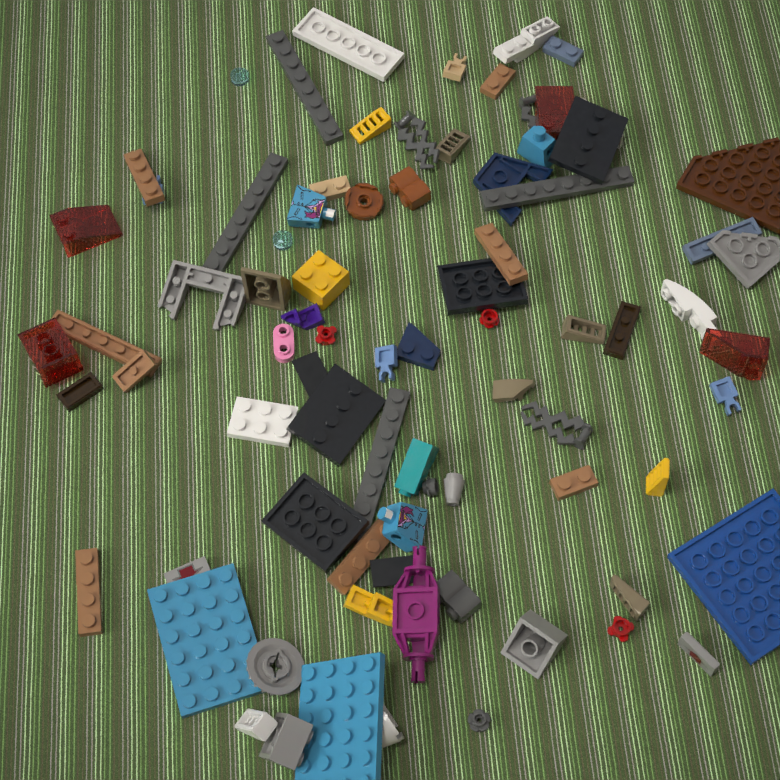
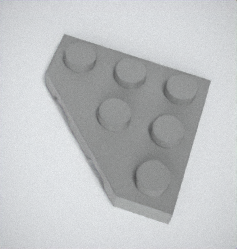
(746, 254)

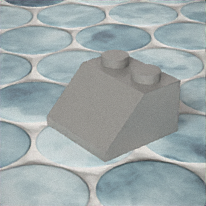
(533, 643)
(287, 741)

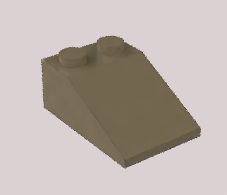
(266, 289)

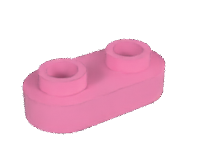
(283, 341)

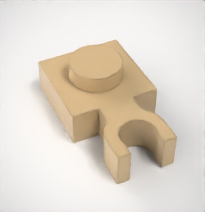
(455, 69)

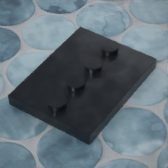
(588, 140)
(477, 287)
(336, 414)
(315, 522)

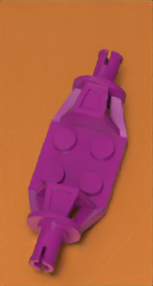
(417, 614)

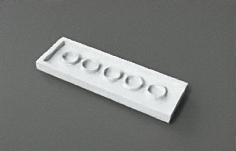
(348, 44)

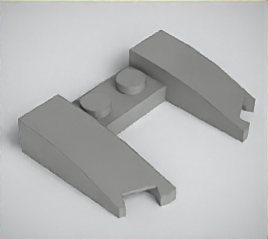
(184, 275)

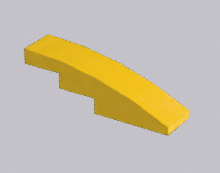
(370, 605)

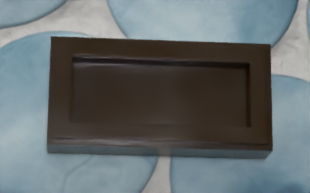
(79, 391)

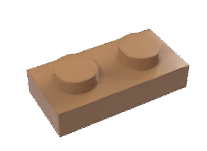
(497, 81)
(134, 371)
(573, 482)

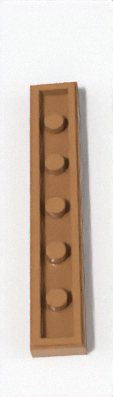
(100, 340)

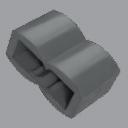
(457, 597)

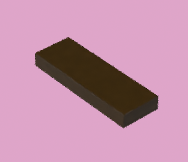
(621, 330)

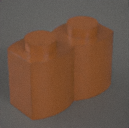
(410, 188)

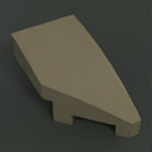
(510, 389)

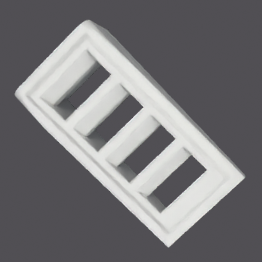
(256, 724)

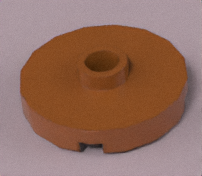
(363, 193)

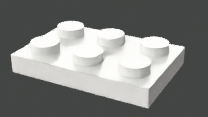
(261, 421)

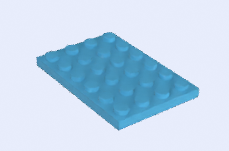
(205, 639)
(346, 712)

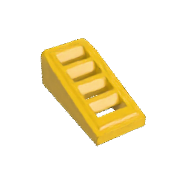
(382, 122)
(658, 478)

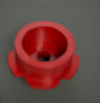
(489, 314)

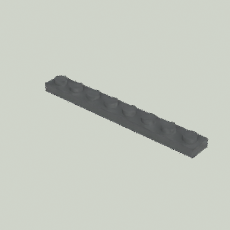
(304, 88)
(553, 189)
(246, 213)
(381, 455)

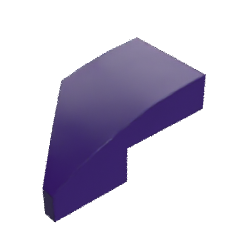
(306, 318)

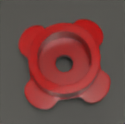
(325, 340)
(618, 622)

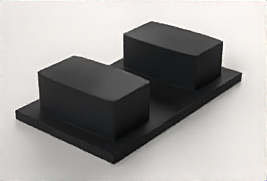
(310, 371)
(389, 570)

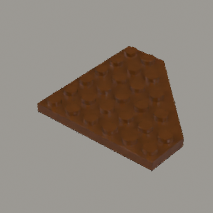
(739, 181)

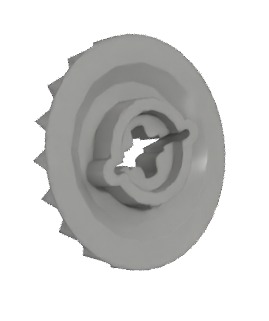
(287, 659)

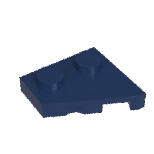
(417, 349)

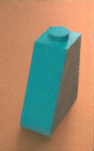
(415, 467)

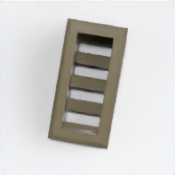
(447, 156)
(582, 336)
(630, 598)

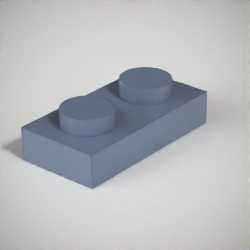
(563, 51)

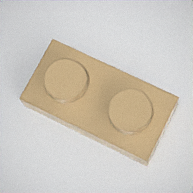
(331, 188)

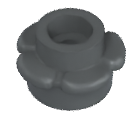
(430, 487)
(479, 726)

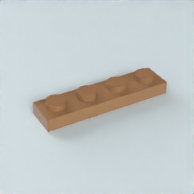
(144, 177)
(501, 254)
(359, 558)
(88, 592)

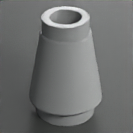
(453, 488)

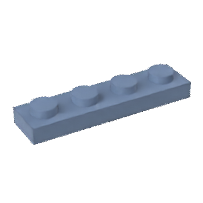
(698, 249)

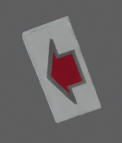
(192, 568)
(698, 654)

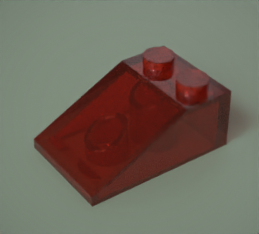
(552, 107)
(84, 228)
(50, 352)
(737, 352)

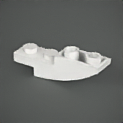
(527, 42)
(688, 306)

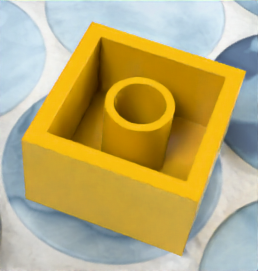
(321, 280)

